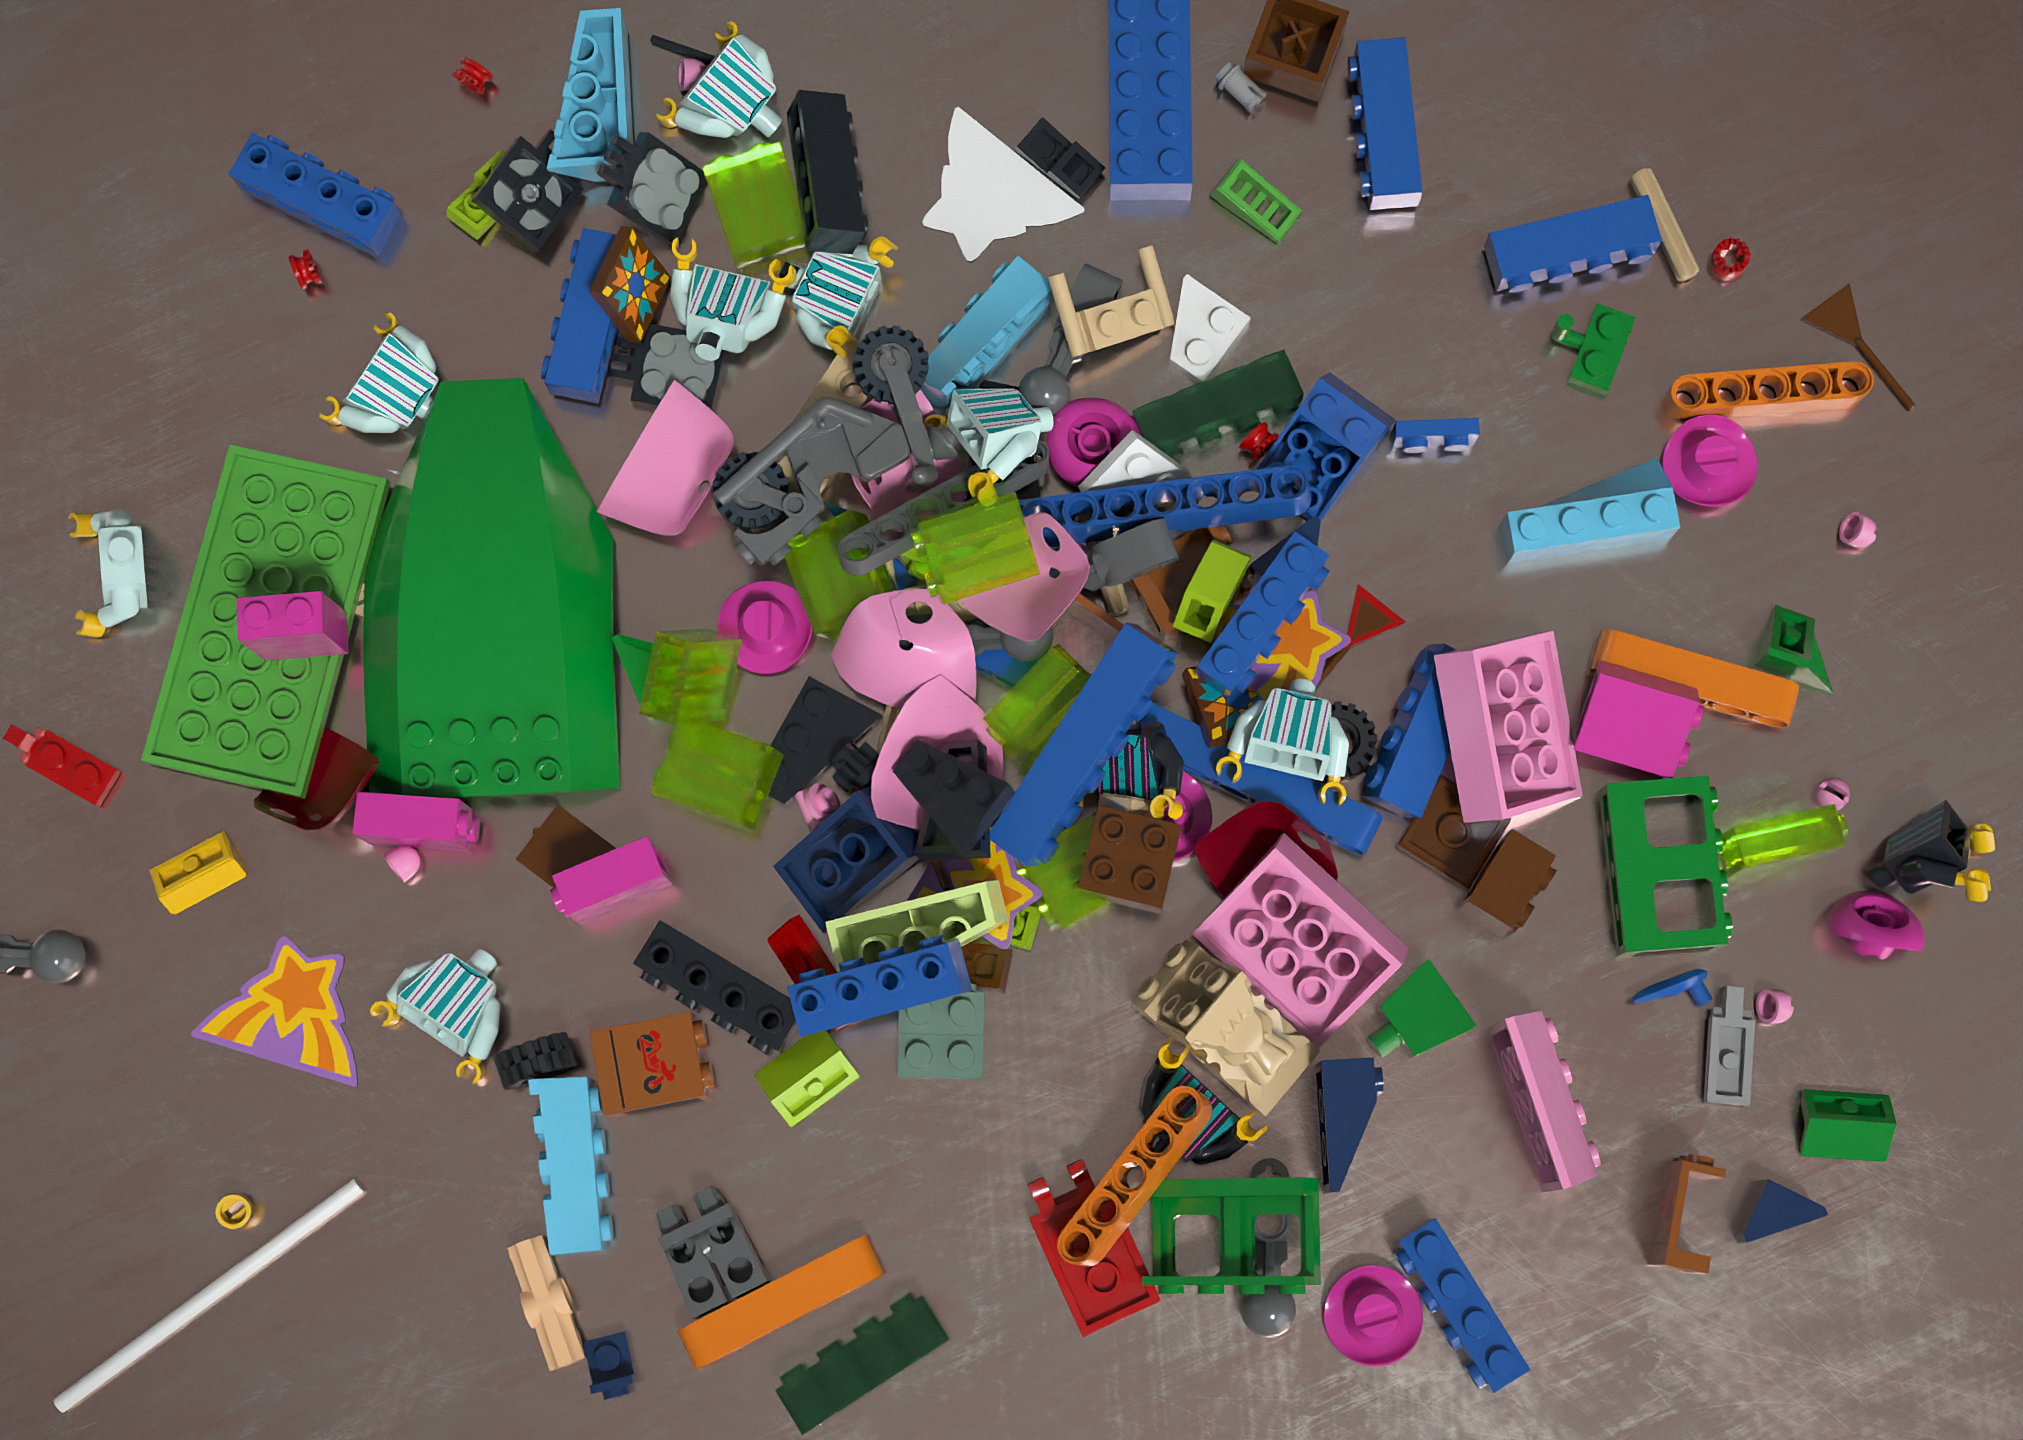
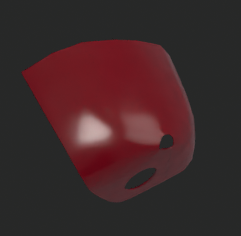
(337, 777)
(1246, 836)

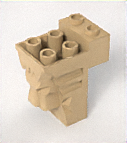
(1225, 1025)

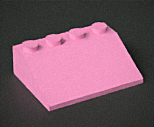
(1508, 727)
(1302, 941)
(1543, 1101)

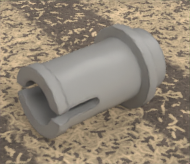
(1240, 86)

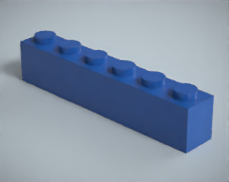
(1083, 744)

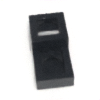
(1059, 159)

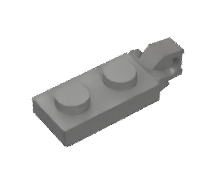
(1729, 1050)

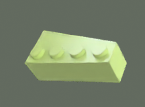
(956, 914)

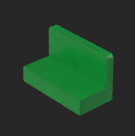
(1847, 1125)

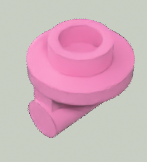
(817, 804)

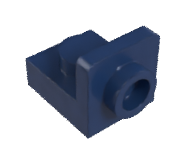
(611, 1365)

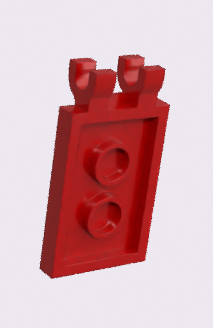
(1099, 1292)

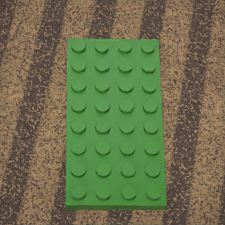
(269, 532)

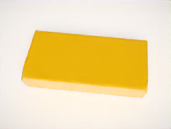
(197, 873)

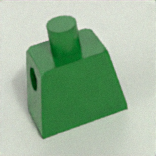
(1420, 1015)

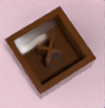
(1296, 45)
(1129, 859)
(1507, 884)

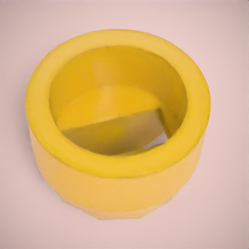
(240, 1217)

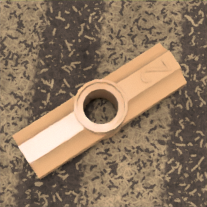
(547, 1302)

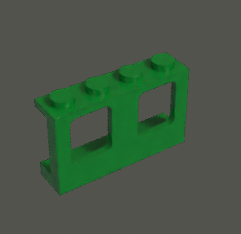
(1637, 865)
(1236, 1206)

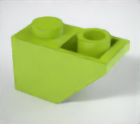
(1212, 592)

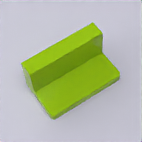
(805, 1076)

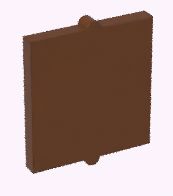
(561, 845)

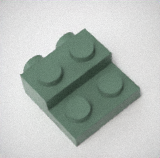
(943, 1038)

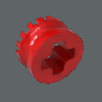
(472, 74)
(1741, 253)
(304, 269)
(1258, 441)

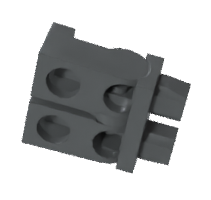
(709, 1239)

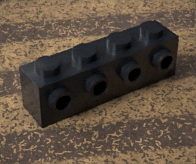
(826, 172)
(718, 986)

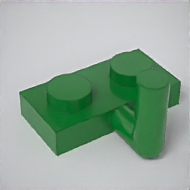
(1598, 348)

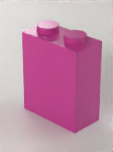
(292, 625)
(1638, 720)
(415, 822)
(611, 881)

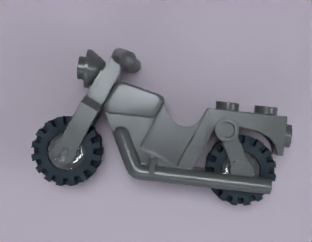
(835, 439)

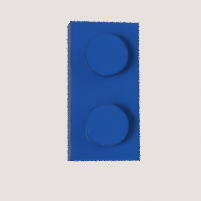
(1417, 435)

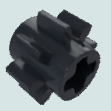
(854, 766)

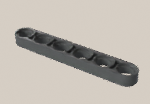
(936, 499)

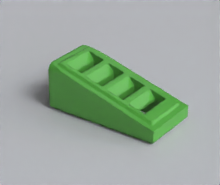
(1235, 203)

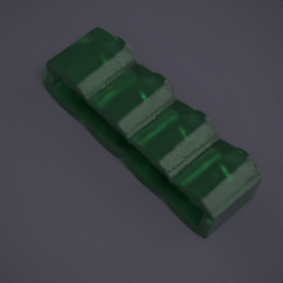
(1221, 405)
(863, 1363)

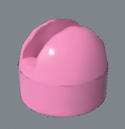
(688, 72)
(1862, 525)
(1825, 798)
(403, 861)
(1765, 1003)

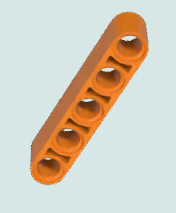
(1785, 382)
(1719, 683)
(1115, 1185)
(780, 1302)

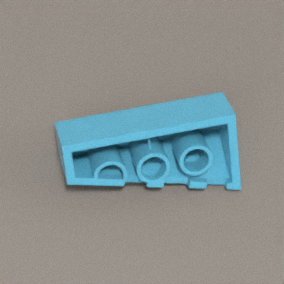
(594, 96)
(986, 331)
(1608, 514)
(572, 1164)

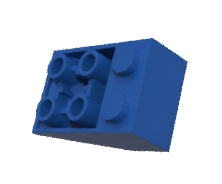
(1329, 441)

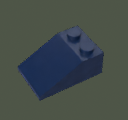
(847, 860)
(1344, 1104)

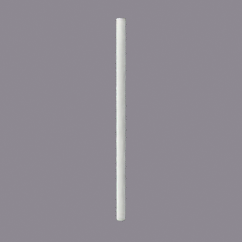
(208, 1295)

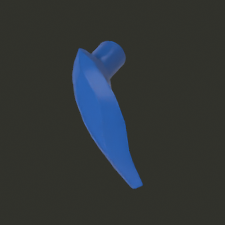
(1674, 985)

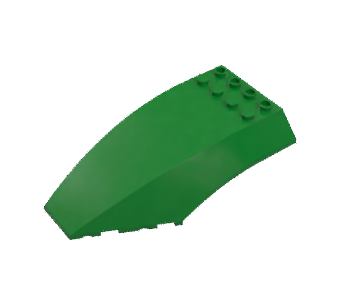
(489, 610)

